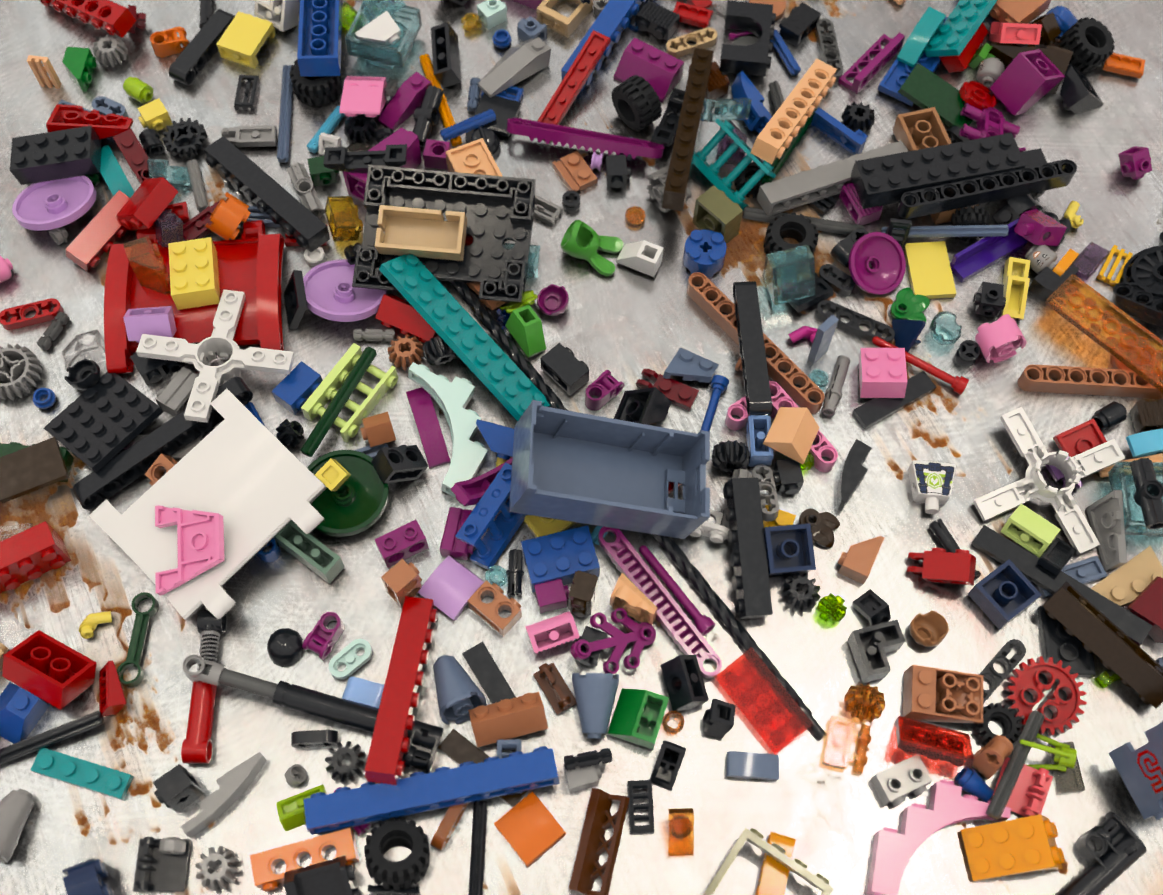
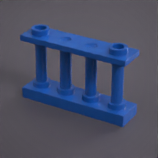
(482, 518)

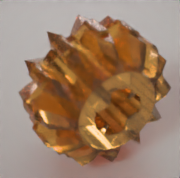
(864, 702)

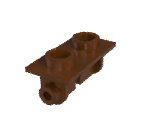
(554, 688)

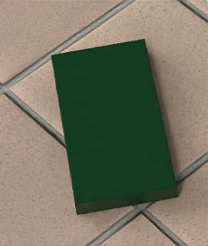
(931, 91)

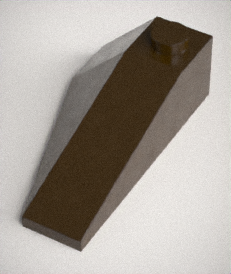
(1007, 52)

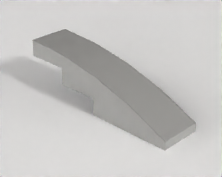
(231, 788)

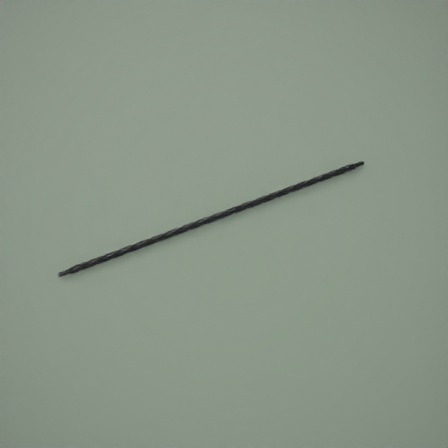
(666, 542)

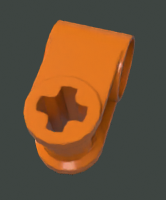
(168, 43)

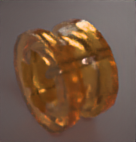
(666, 719)

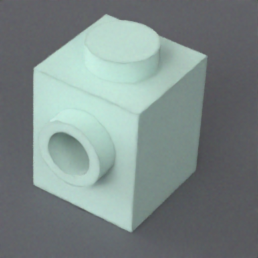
(492, 13)

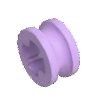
(596, 161)

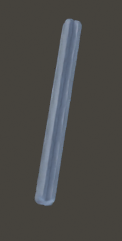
(285, 116)
(956, 231)

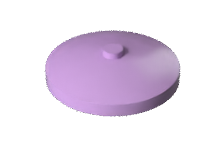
(54, 203)
(332, 296)

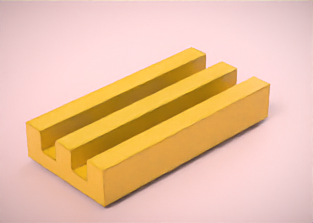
(1120, 254)

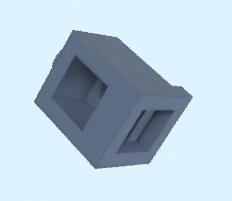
(530, 29)

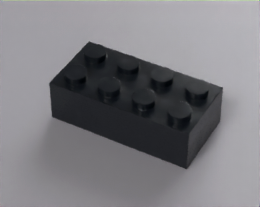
(55, 155)

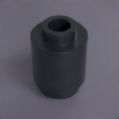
(1110, 415)

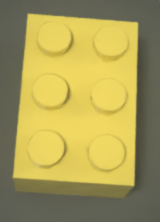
(194, 273)

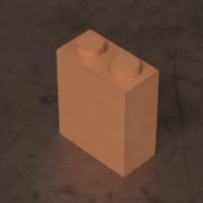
(1018, 10)

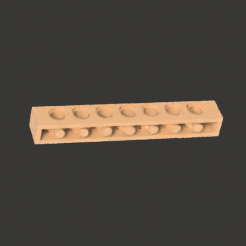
(794, 112)

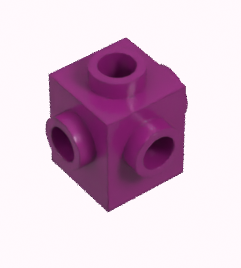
(1135, 162)

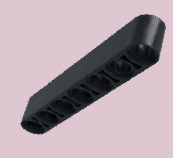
(752, 348)

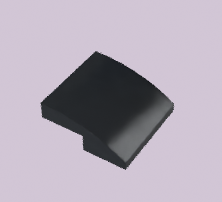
(503, 109)

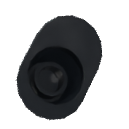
(490, 138)

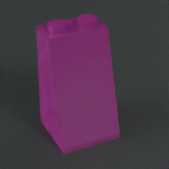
(357, 181)

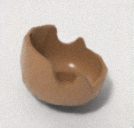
(929, 629)

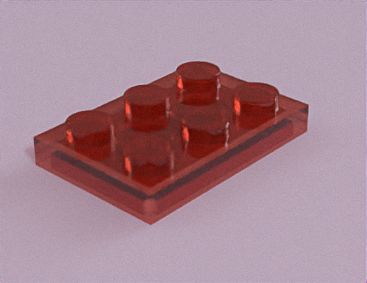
(934, 742)

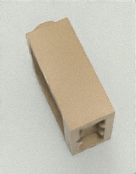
(563, 25)

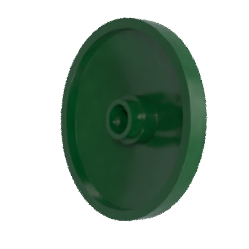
(357, 501)

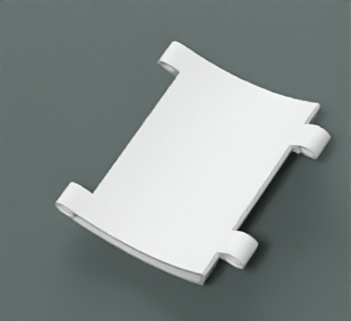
(230, 472)

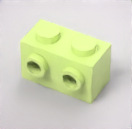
(1030, 530)

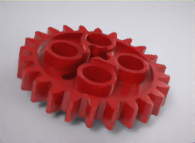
(1062, 711)

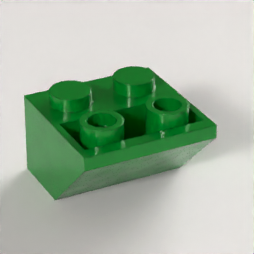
(638, 716)

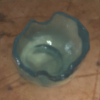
(945, 329)

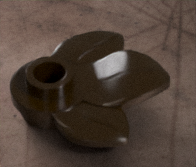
(822, 526)

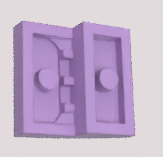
(451, 587)

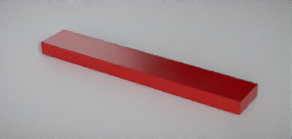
(575, 78)

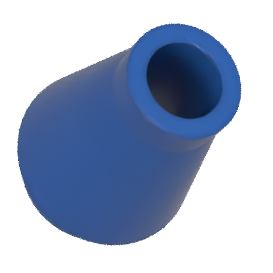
(973, 784)

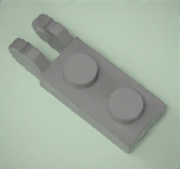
(251, 135)

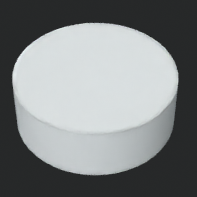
(315, 258)

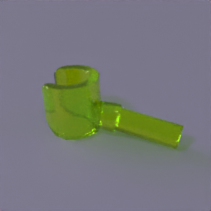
(1105, 679)

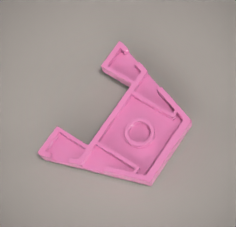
(199, 544)

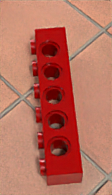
(100, 13)

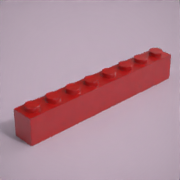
(400, 691)

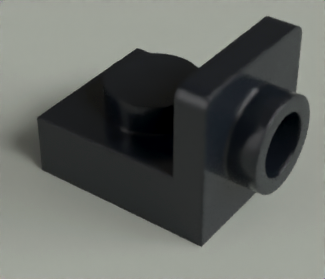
(872, 608)

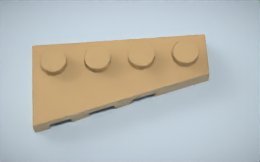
(1131, 578)

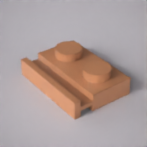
(575, 172)

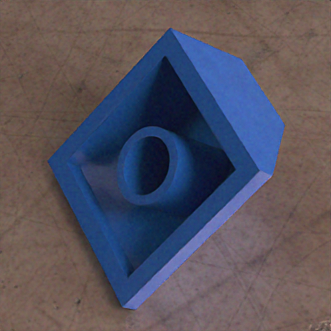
(498, 438)
(19, 713)

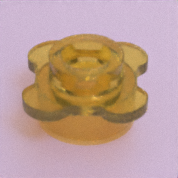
(471, 22)

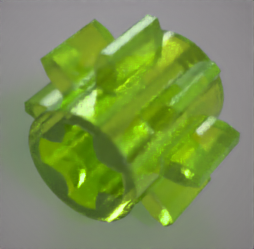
(831, 608)

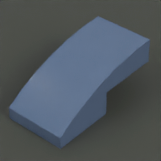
(752, 765)

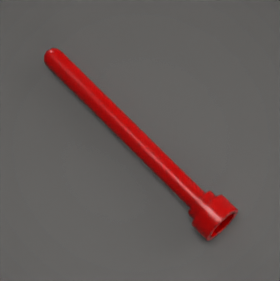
(957, 383)

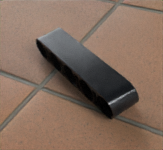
(200, 49)

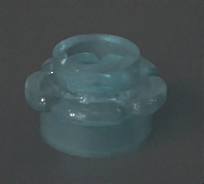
(823, 381)
(496, 570)

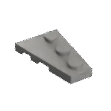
(1108, 526)

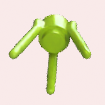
(1062, 754)

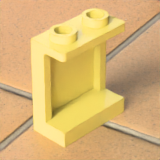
(244, 39)

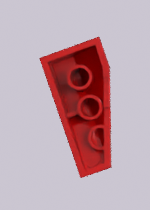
(74, 116)

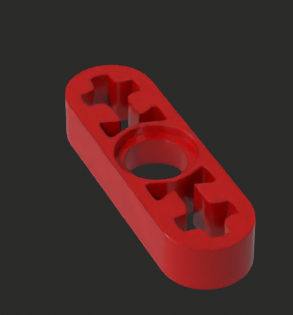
(14, 312)

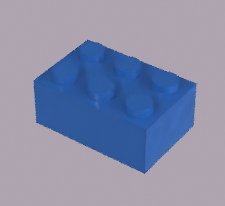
(559, 556)

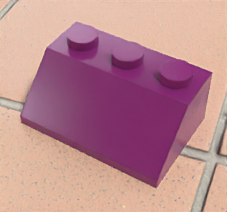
(653, 65)

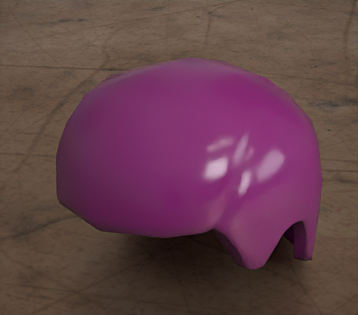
(553, 300)

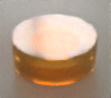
(635, 216)

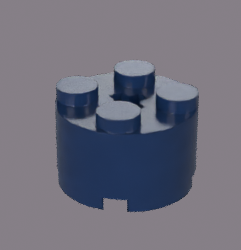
(87, 878)

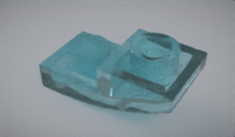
(175, 175)

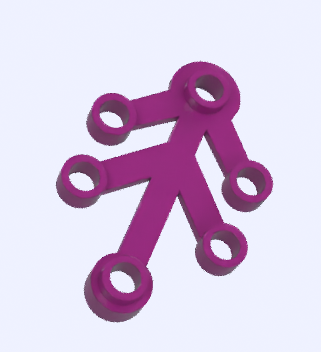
(617, 639)

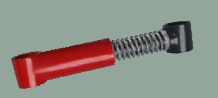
(198, 743)

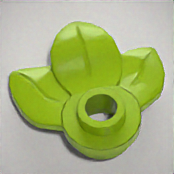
(528, 298)

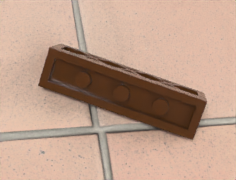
(590, 847)

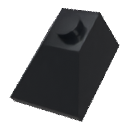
(1078, 92)
(643, 406)

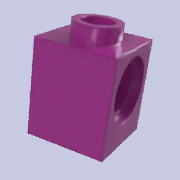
(434, 154)

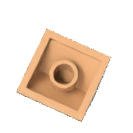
(792, 432)

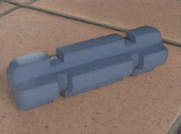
(473, 95)

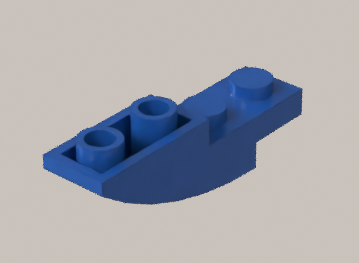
(758, 114)

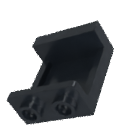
(323, 878)

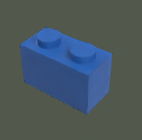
(297, 387)

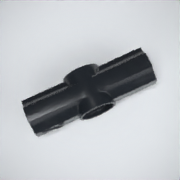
(428, 114)
(1148, 493)

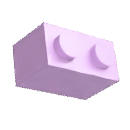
(149, 321)

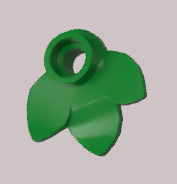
(911, 304)

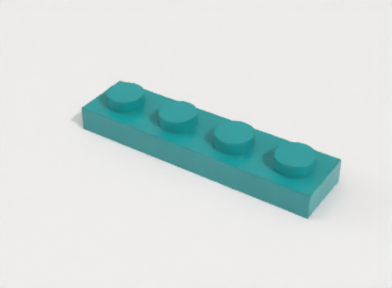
(82, 773)

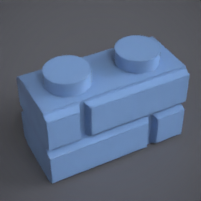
(756, 431)

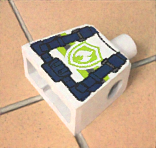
(931, 483)

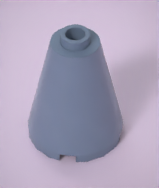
(455, 690)
(595, 701)

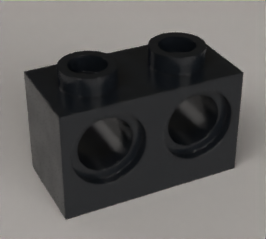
(399, 463)

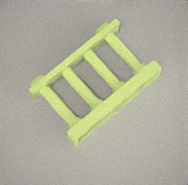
(328, 388)

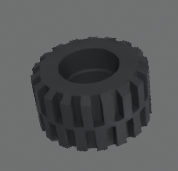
(1089, 42)
(315, 91)
(636, 103)
(790, 227)
(397, 872)

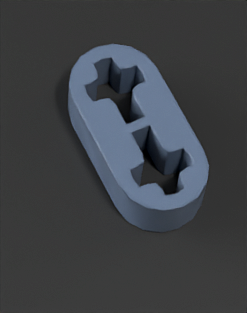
(111, 106)

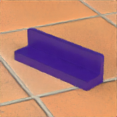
(986, 253)

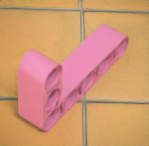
(781, 399)

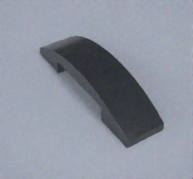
(666, 131)
(357, 162)

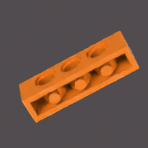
(264, 862)

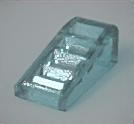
(371, 11)

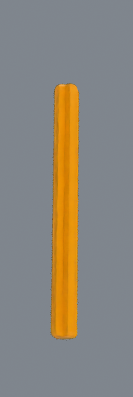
(444, 109)

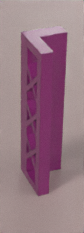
(873, 66)

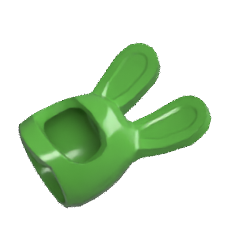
(583, 242)

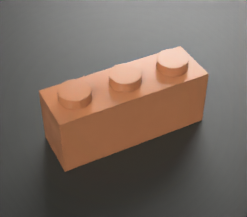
(508, 719)

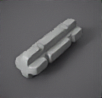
(373, 334)

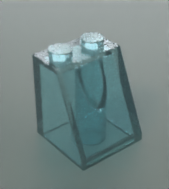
(790, 274)

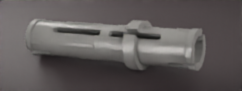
(833, 393)

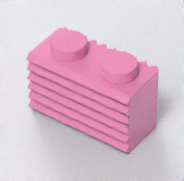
(552, 632)

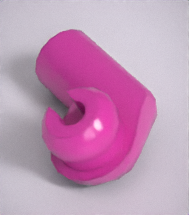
(803, 332)

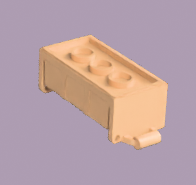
(472, 159)

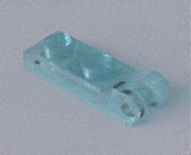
(726, 109)

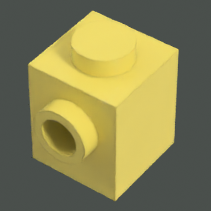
(154, 115)

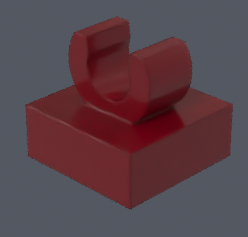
(140, 19)

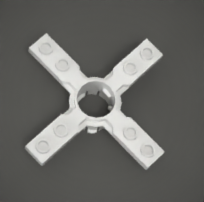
(221, 341)
(1033, 485)

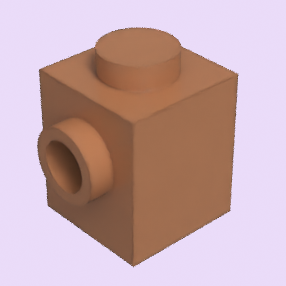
(378, 429)

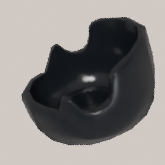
(83, 374)
(285, 647)

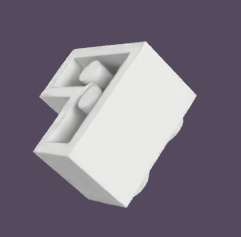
(282, 13)

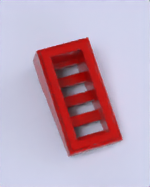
(110, 691)

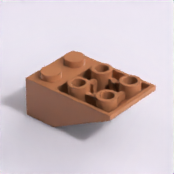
(942, 695)

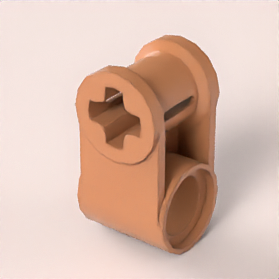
(992, 756)

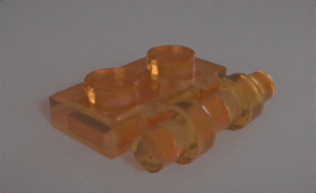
(839, 743)

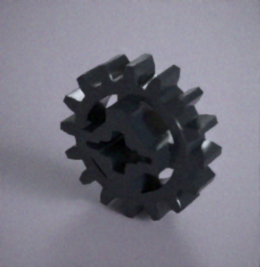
(185, 137)

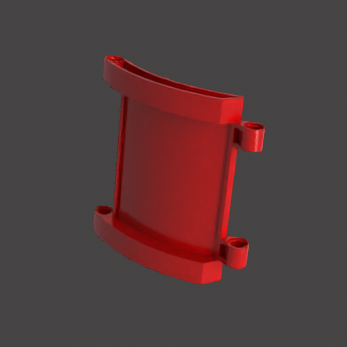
(243, 265)

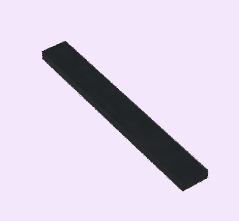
(1003, 549)

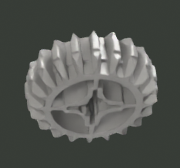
(18, 371)

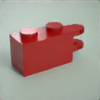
(945, 566)

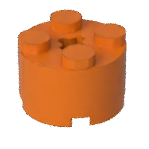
(228, 216)

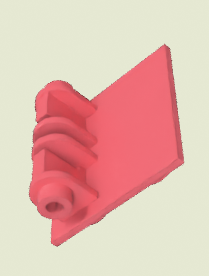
(1029, 791)

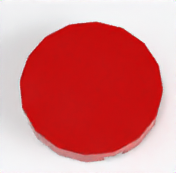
(977, 95)

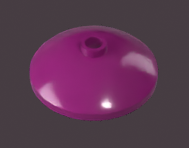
(886, 262)

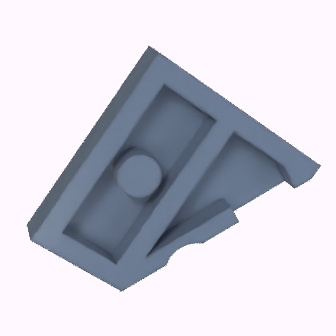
(691, 367)

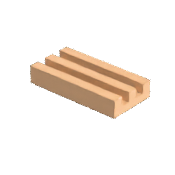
(41, 72)

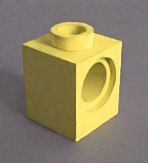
(332, 474)

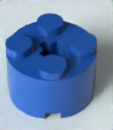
(704, 252)

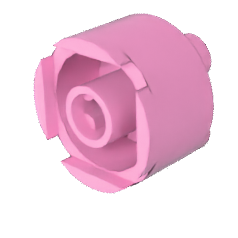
(1000, 339)

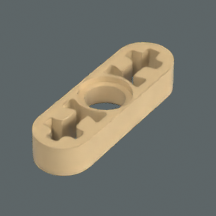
(675, 49)

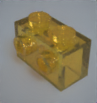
(343, 218)

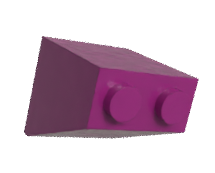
(1026, 81)

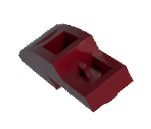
(133, 154)

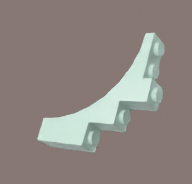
(452, 400)

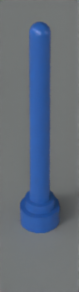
(719, 385)

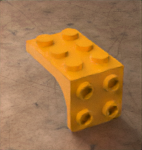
(1012, 847)

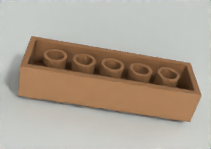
(920, 131)

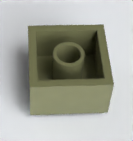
(717, 213)

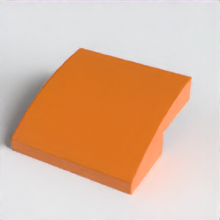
(530, 829)

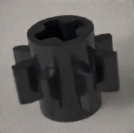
(290, 433)

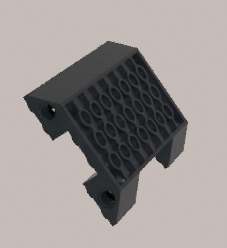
(495, 212)

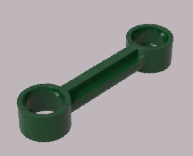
(138, 639)

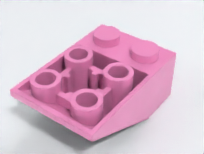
(363, 96)

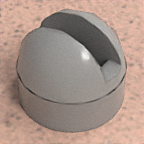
(294, 770)

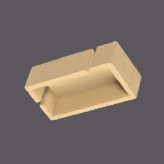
(421, 232)

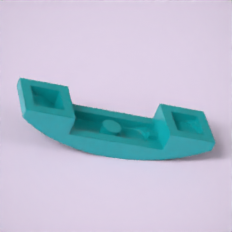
(113, 173)

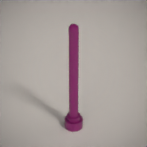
(703, 623)

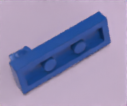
(850, 140)

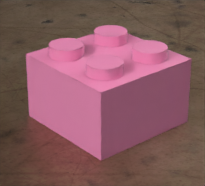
(882, 373)

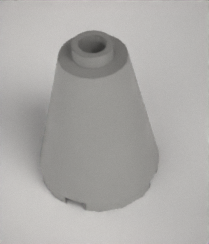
(13, 817)

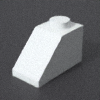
(380, 30)

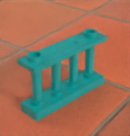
(711, 171)

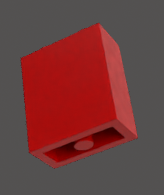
(146, 204)

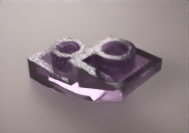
(1089, 260)

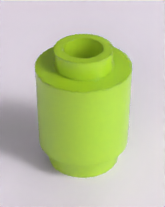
(138, 89)

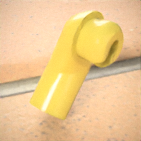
(1070, 213)
(91, 622)

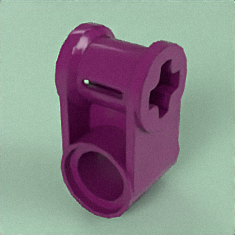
(605, 388)
(324, 637)

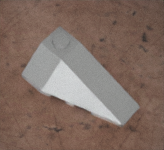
(516, 66)

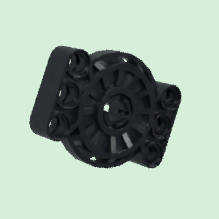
(1143, 290)

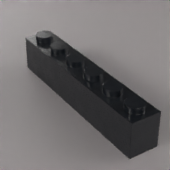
(748, 548)

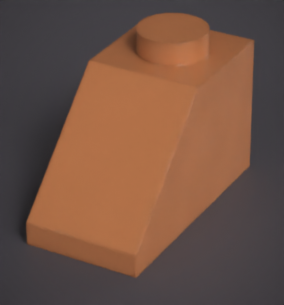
(860, 559)

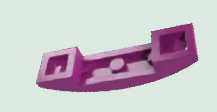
(428, 427)

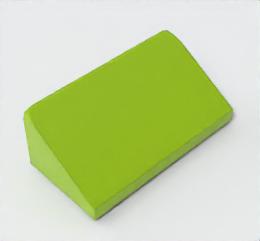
(292, 811)

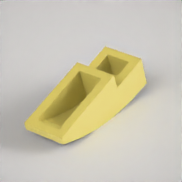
(1015, 287)

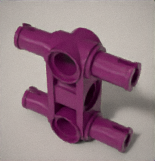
(989, 123)

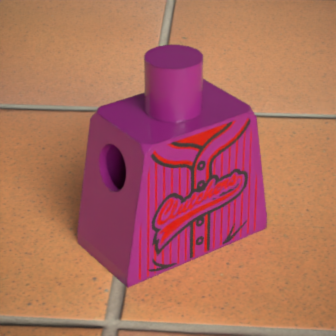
(1036, 227)

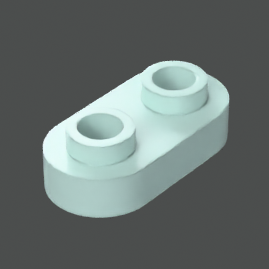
(349, 657)

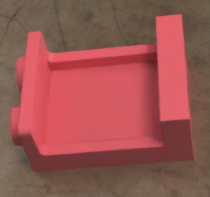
(1015, 33)

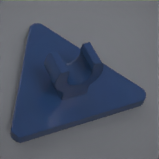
(907, 332)

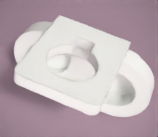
(715, 532)

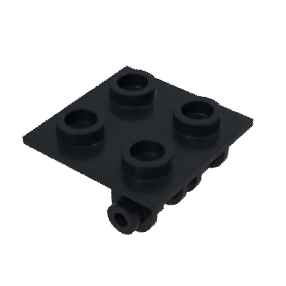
(159, 870)

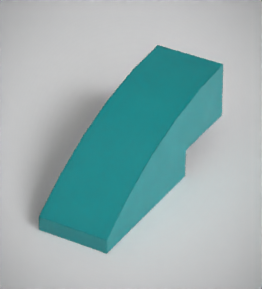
(921, 37)

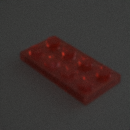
(764, 700)

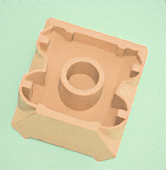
(633, 601)

